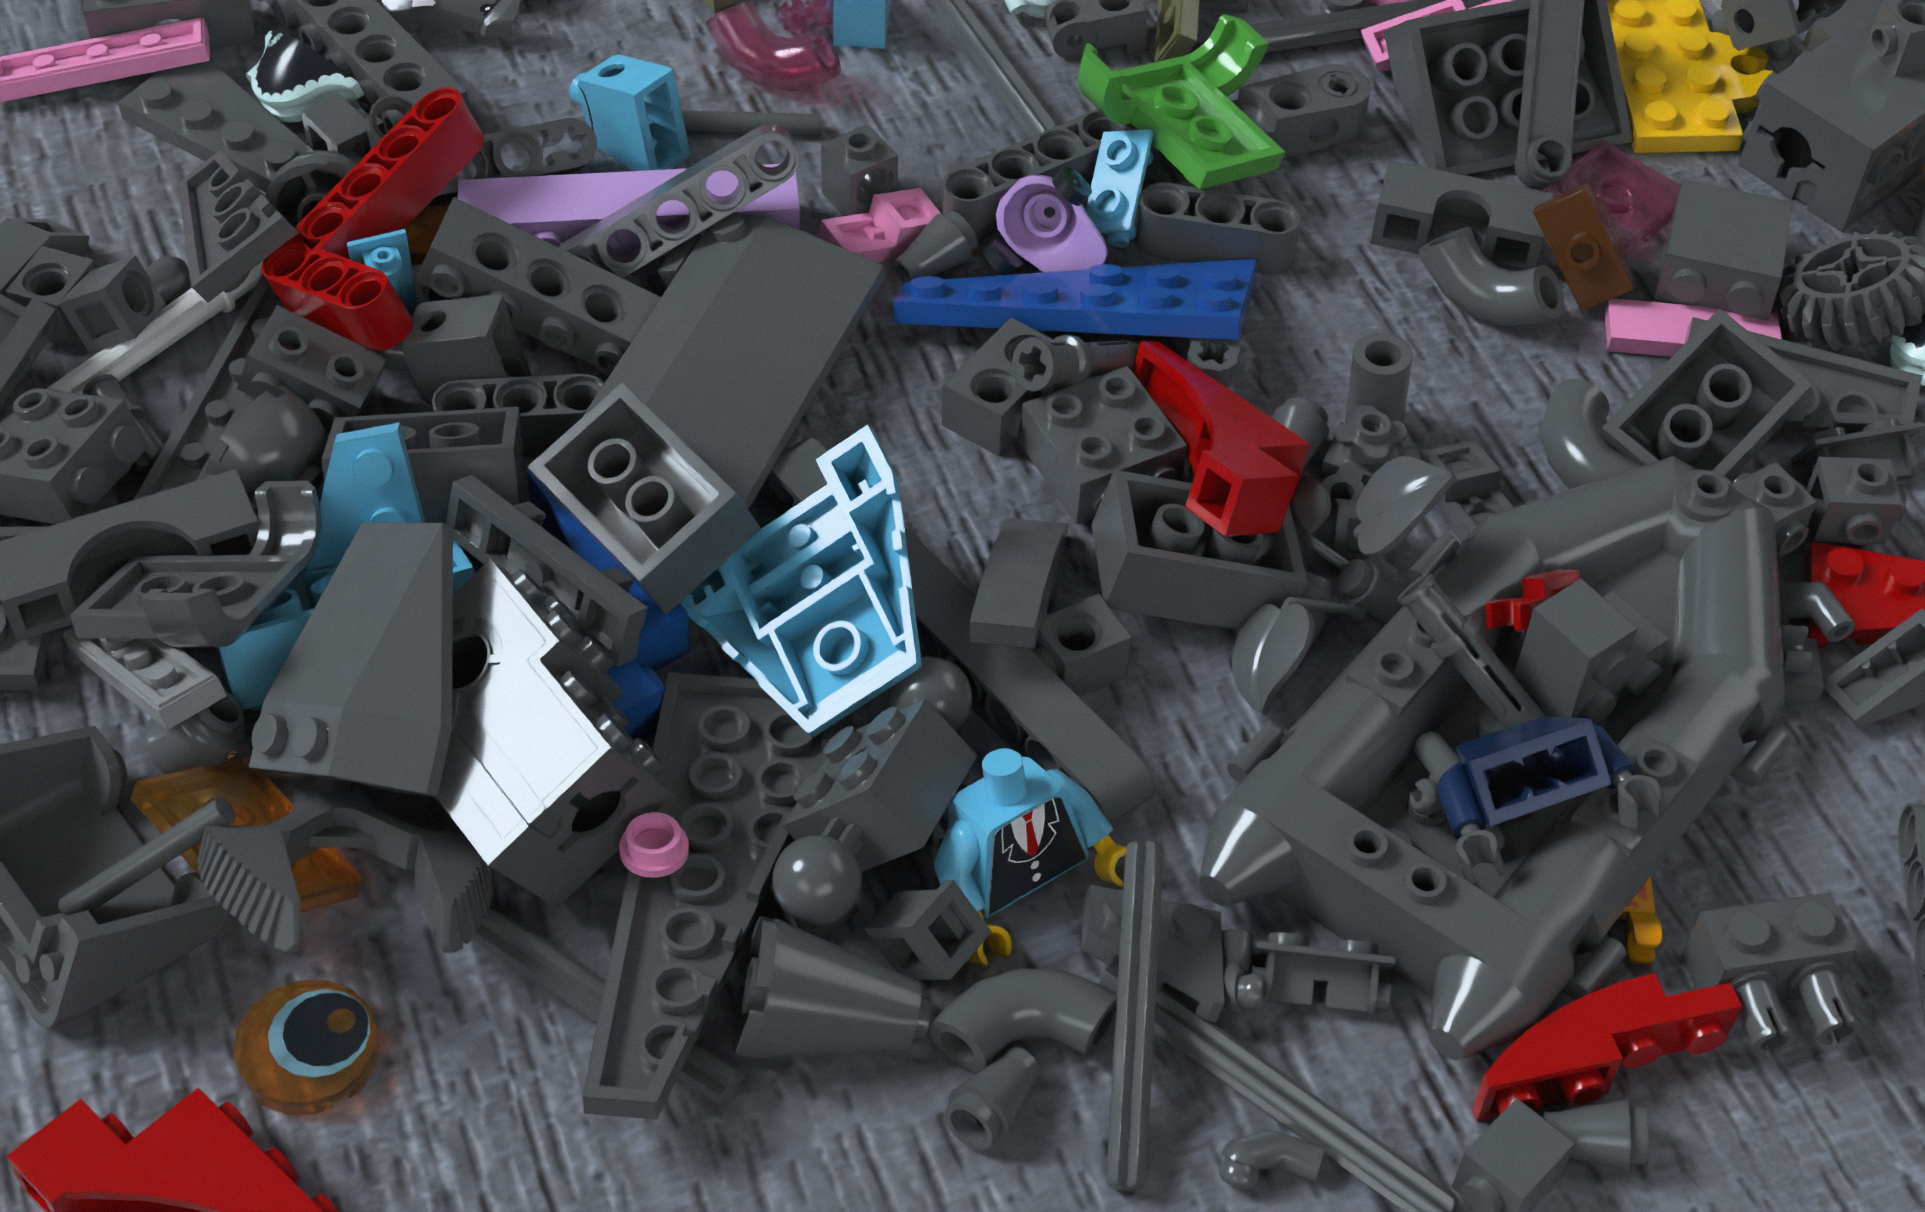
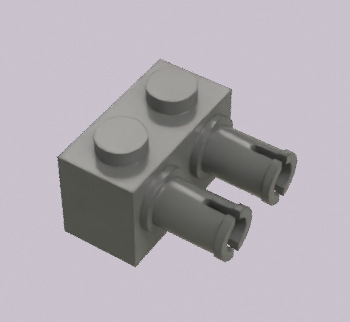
(1776, 956)

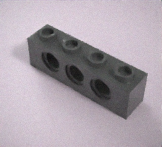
(544, 287)

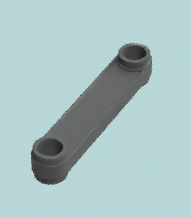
(1549, 90)

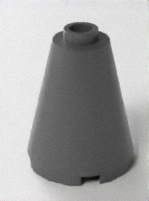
(822, 999)

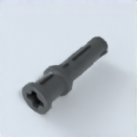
(1069, 360)

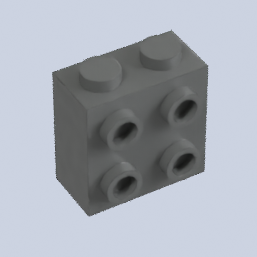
(1099, 428)
(64, 453)

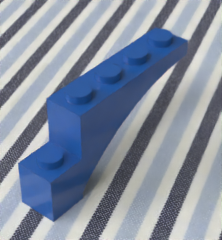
(661, 637)

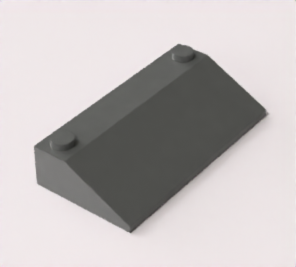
(746, 341)

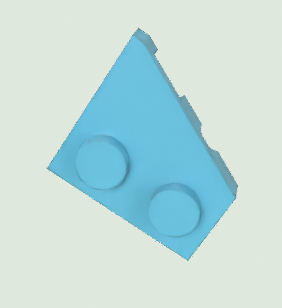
(365, 483)

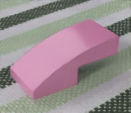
(886, 229)

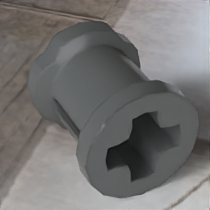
(1215, 358)

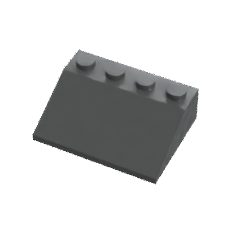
(1465, 84)

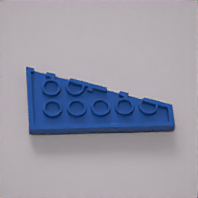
(1107, 299)

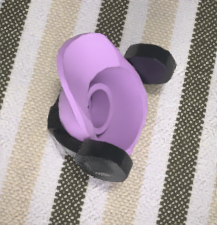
(1046, 226)

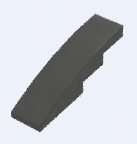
(1018, 583)
(1883, 676)

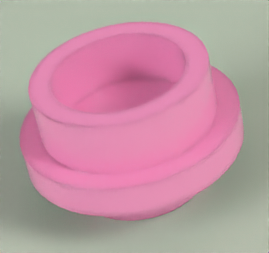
(653, 845)

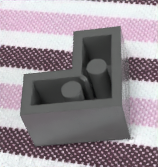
(1588, 653)

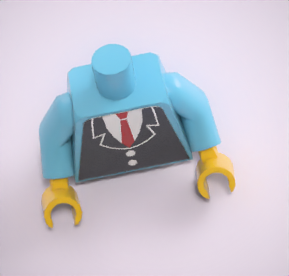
(1019, 834)

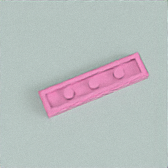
(104, 59)

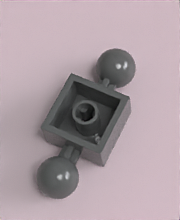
(875, 793)

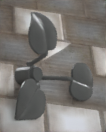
(1389, 509)

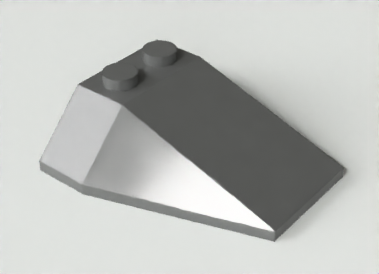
(370, 670)

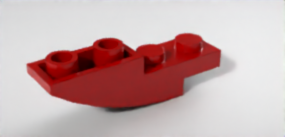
(1582, 1044)

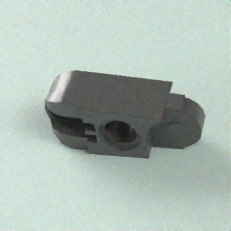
(1308, 107)

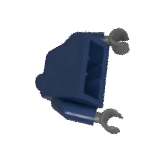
(1530, 770)

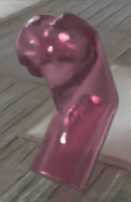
(802, 18)

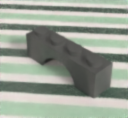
(59, 566)

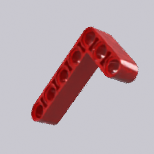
(375, 198)

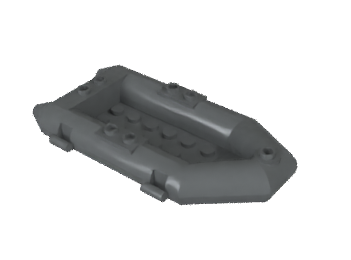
(1333, 810)

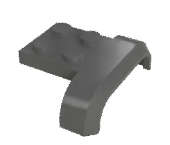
(209, 596)

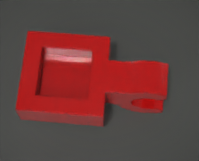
(1536, 590)

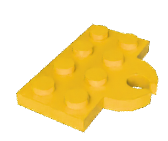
(1681, 77)

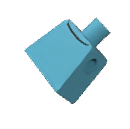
(634, 112)

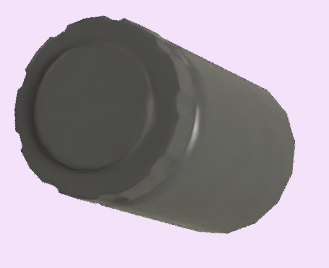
(1380, 375)

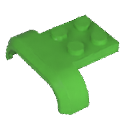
(1190, 105)

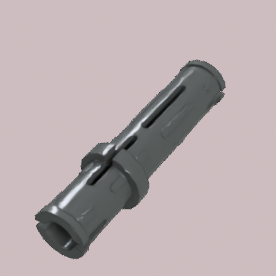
(1458, 640)

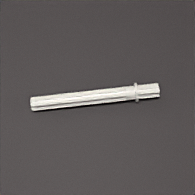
(164, 330)

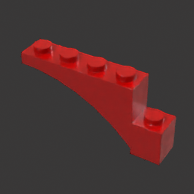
(1239, 455)
(183, 1162)

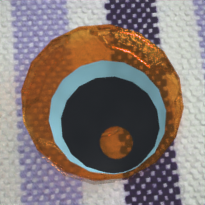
(306, 1046)

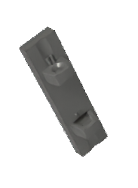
(515, 540)

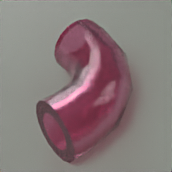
(769, 58)

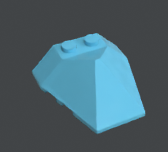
(822, 593)

